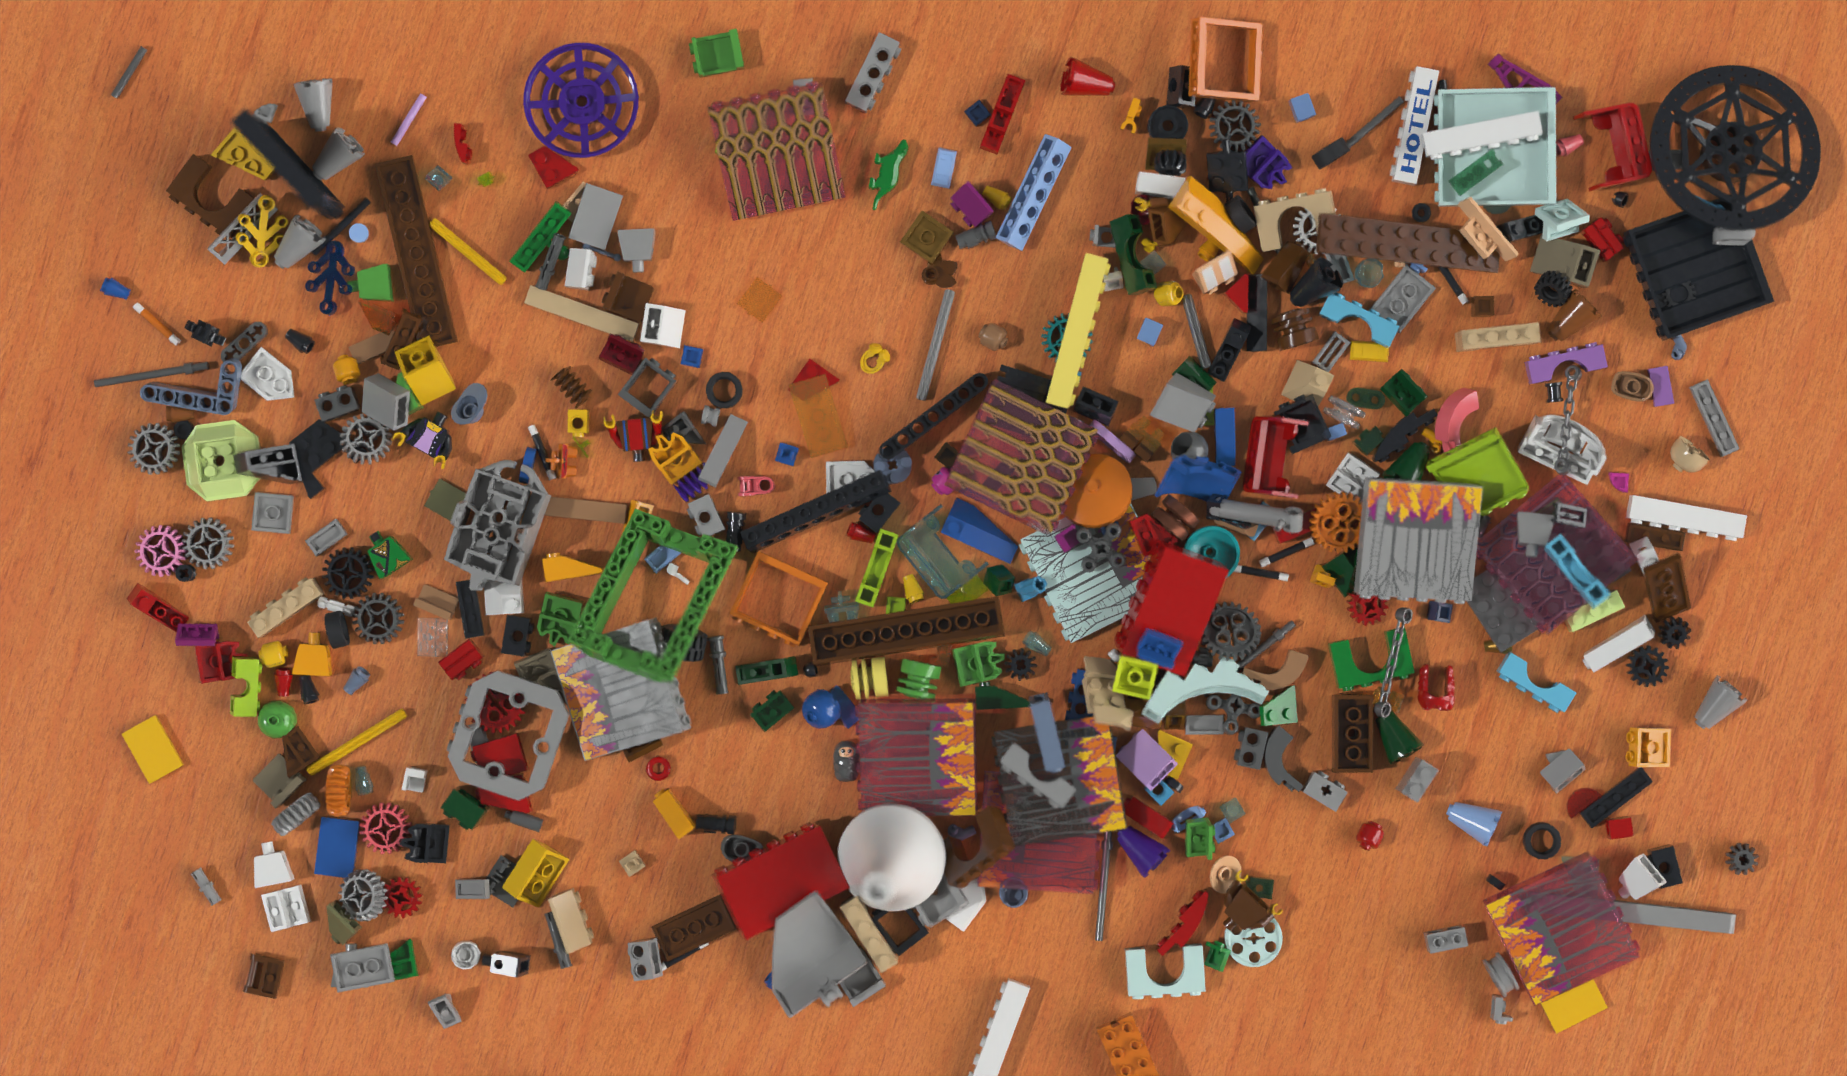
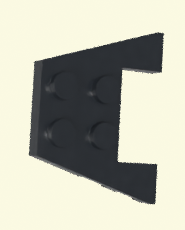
(315, 448)

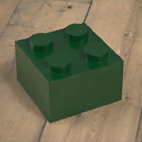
(464, 808)

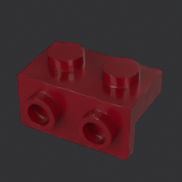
(622, 354)

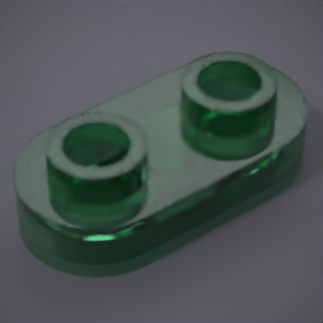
(1365, 398)

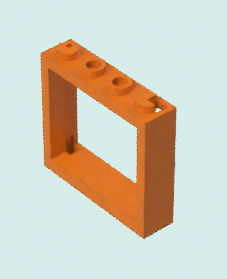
(1198, 57)
(772, 631)

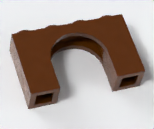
(185, 190)
(995, 845)

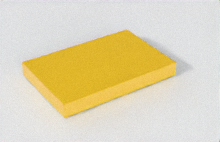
(152, 749)
(1574, 1006)

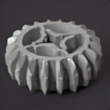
(149, 441)
(358, 443)
(191, 546)
(295, 814)
(358, 884)

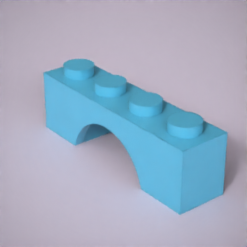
(1382, 329)
(1567, 561)
(1515, 669)

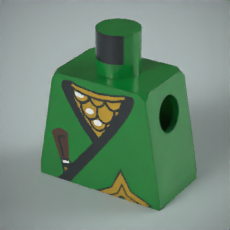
(387, 555)

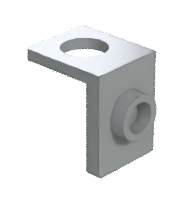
(1095, 236)

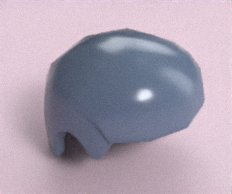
(1013, 898)

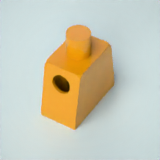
(313, 658)

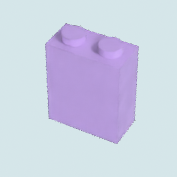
(1146, 759)

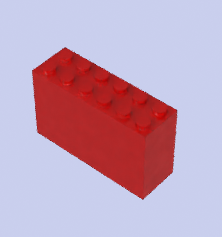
(1173, 600)
(778, 878)

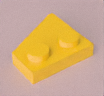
(1177, 749)

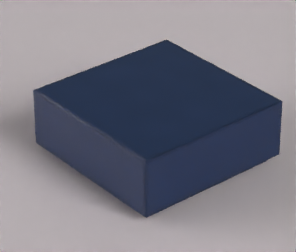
(977, 113)

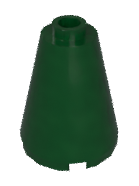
(1410, 464)
(1397, 738)

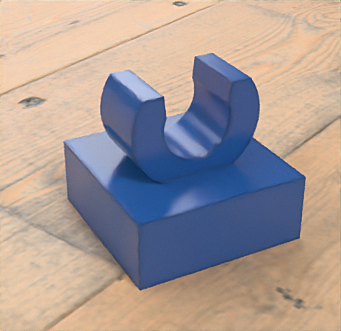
(786, 454)

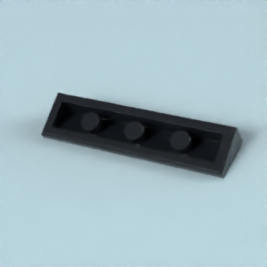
(1257, 314)

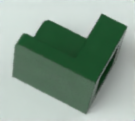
(999, 580)

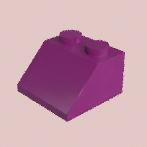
(971, 205)

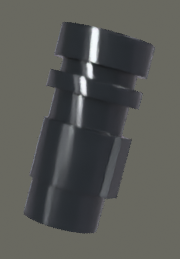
(735, 526)
(715, 823)

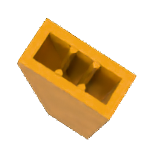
(674, 813)

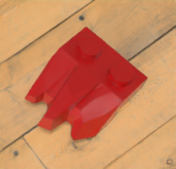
(215, 661)

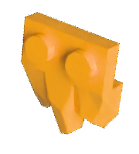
(674, 457)

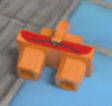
(560, 460)

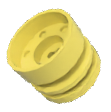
(869, 678)

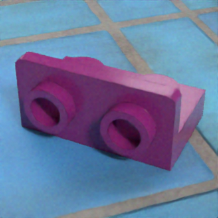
(196, 635)

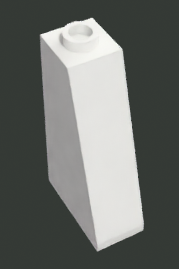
(1619, 644)

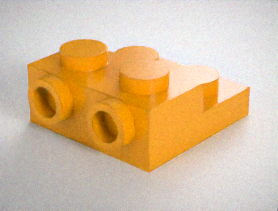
(1648, 747)

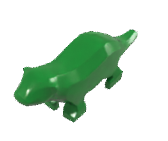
(888, 171)

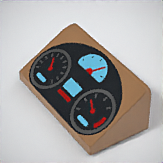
(1239, 526)

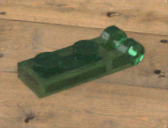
(1475, 173)

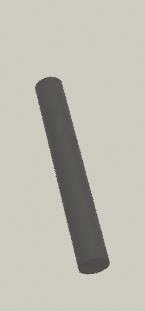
(129, 72)

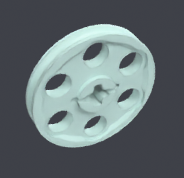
(1259, 945)

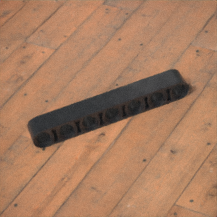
(941, 412)

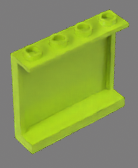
(1486, 463)

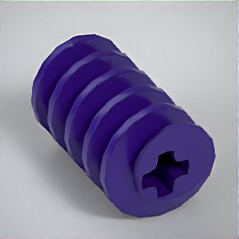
(690, 485)

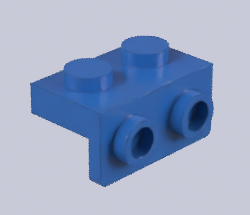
(1158, 648)

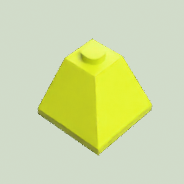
(1135, 677)

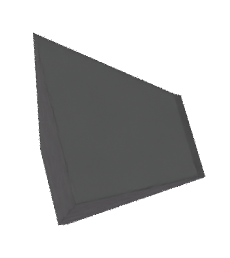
(683, 426)

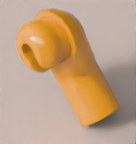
(1436, 445)

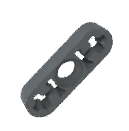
(251, 329)

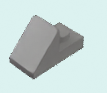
(445, 1010)

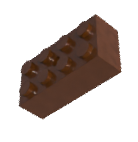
(1355, 752)

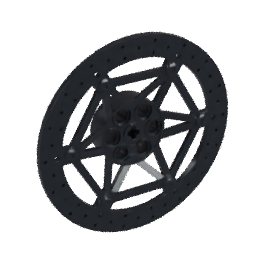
(1722, 218)

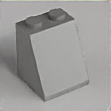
(1184, 404)

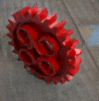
(503, 721)

